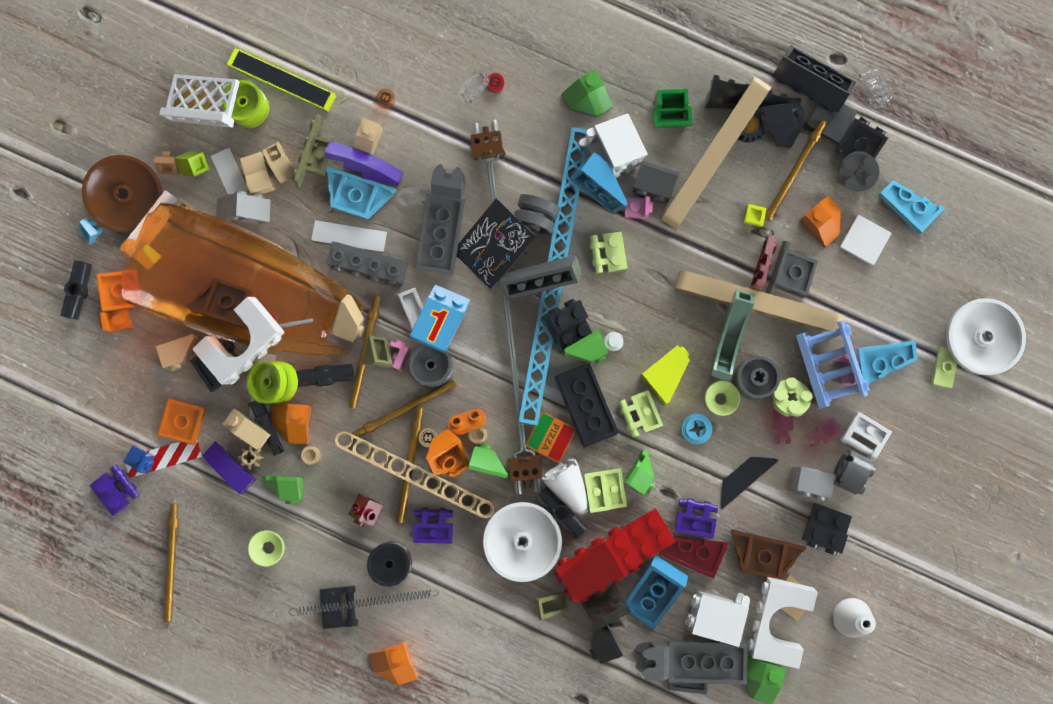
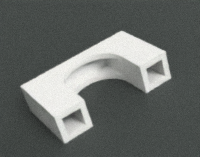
(263, 333)
(776, 596)

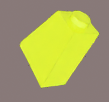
(666, 373)

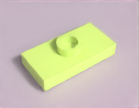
(944, 369)

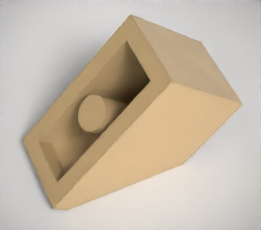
(368, 136)
(279, 162)
(348, 320)
(176, 352)
(246, 429)

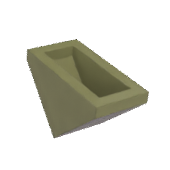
(377, 352)
(551, 605)

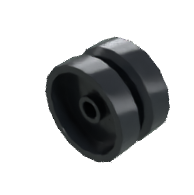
(382, 573)

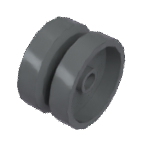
(536, 213)
(767, 374)
(430, 377)

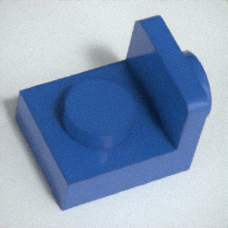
(139, 459)

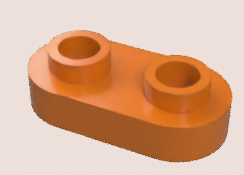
(467, 422)

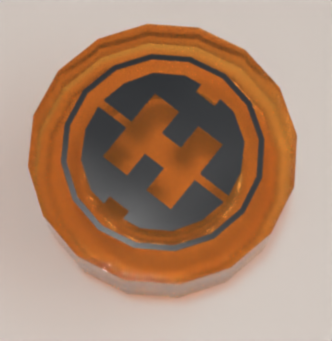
(385, 98)

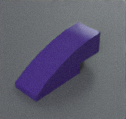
(228, 468)

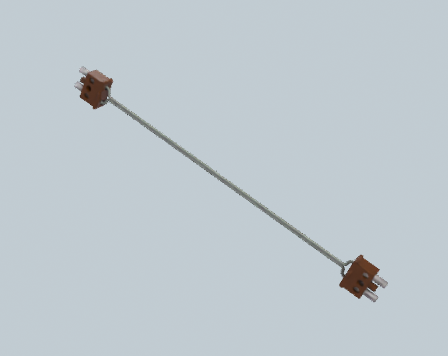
(481, 151)

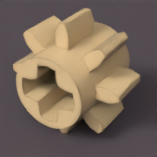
(250, 463)

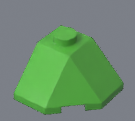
(588, 95)
(641, 474)
(286, 487)
(764, 679)

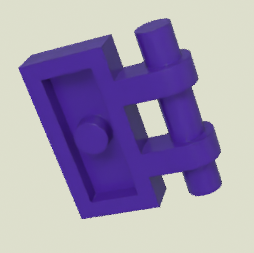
(110, 494)
(696, 524)
(433, 532)

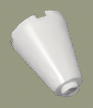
(568, 486)
(853, 618)

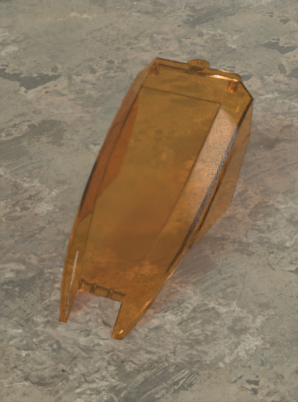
(187, 249)

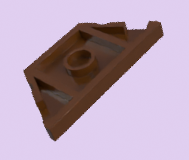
(219, 302)
(764, 555)

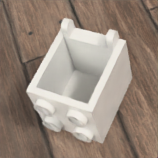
(617, 143)
(718, 617)

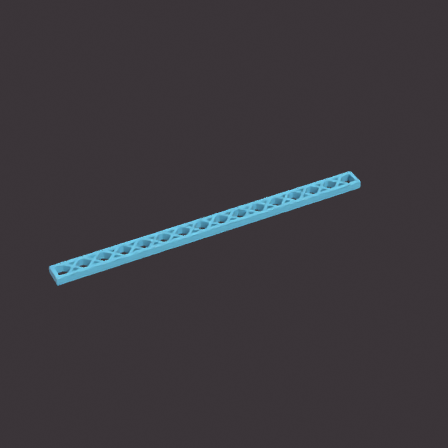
(574, 165)

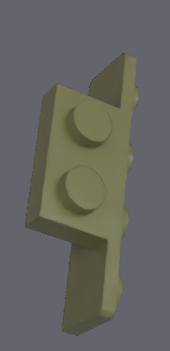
(313, 157)

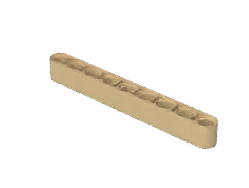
(716, 153)
(764, 303)
(404, 474)

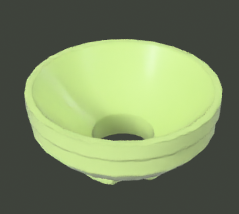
(732, 398)
(257, 551)

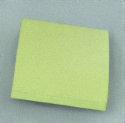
(605, 490)

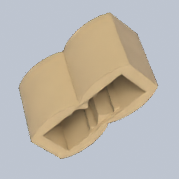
(256, 174)

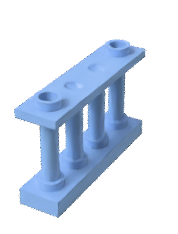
(819, 378)

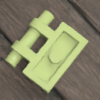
(614, 252)
(646, 412)

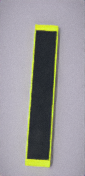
(281, 80)

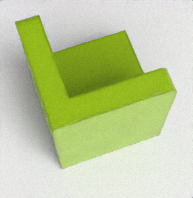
(191, 163)

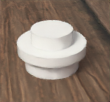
(613, 341)

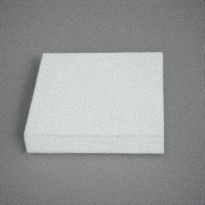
(865, 240)

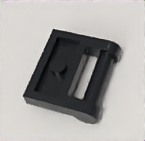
(334, 618)

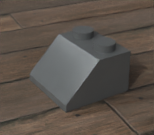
(655, 182)

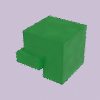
(672, 109)

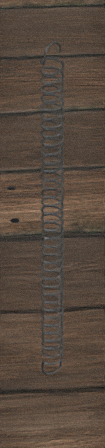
(363, 602)

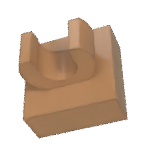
(166, 164)

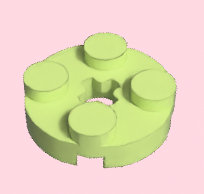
(799, 391)

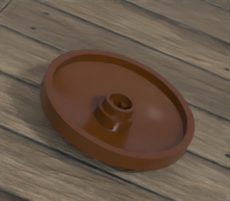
(120, 192)

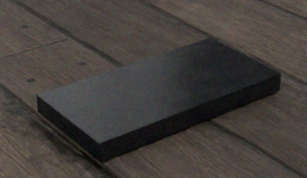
(586, 405)

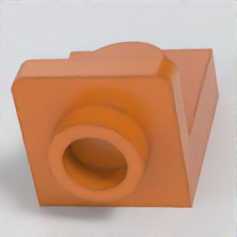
(115, 321)

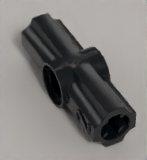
(79, 277)
(325, 375)
(569, 522)

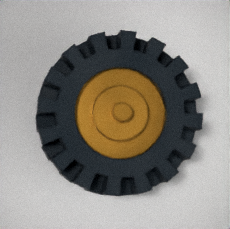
(754, 129)

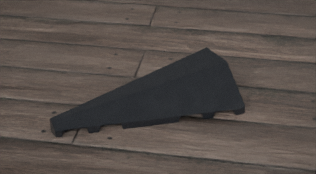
(728, 94)

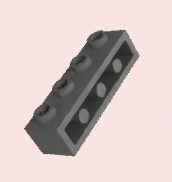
(367, 263)
(541, 277)

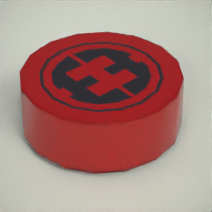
(496, 83)

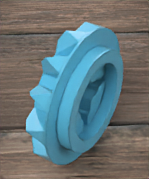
(700, 420)

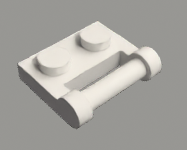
(868, 430)

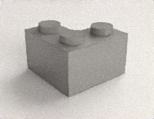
(243, 208)
(811, 481)

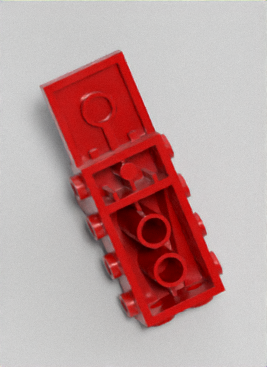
(613, 556)

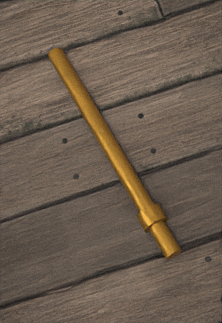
(813, 139)
(373, 315)
(370, 427)
(416, 427)
(172, 523)

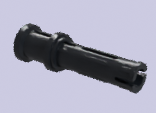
(263, 417)

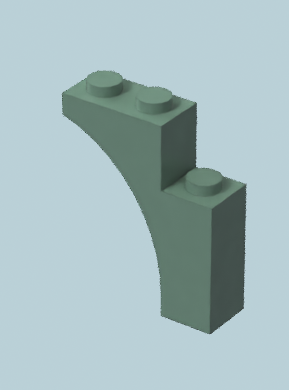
(731, 334)

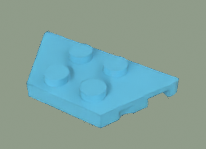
(356, 195)

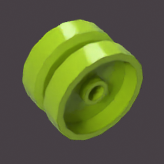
(250, 105)
(272, 382)

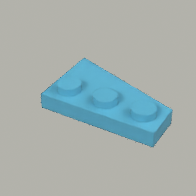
(913, 209)
(883, 359)

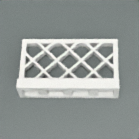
(198, 114)

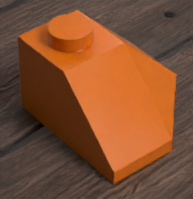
(824, 221)
(292, 422)
(447, 455)
(394, 663)

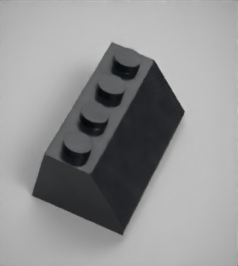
(814, 79)

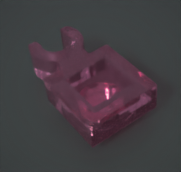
(782, 424)
(826, 431)

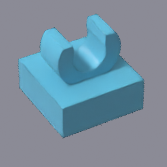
(88, 232)

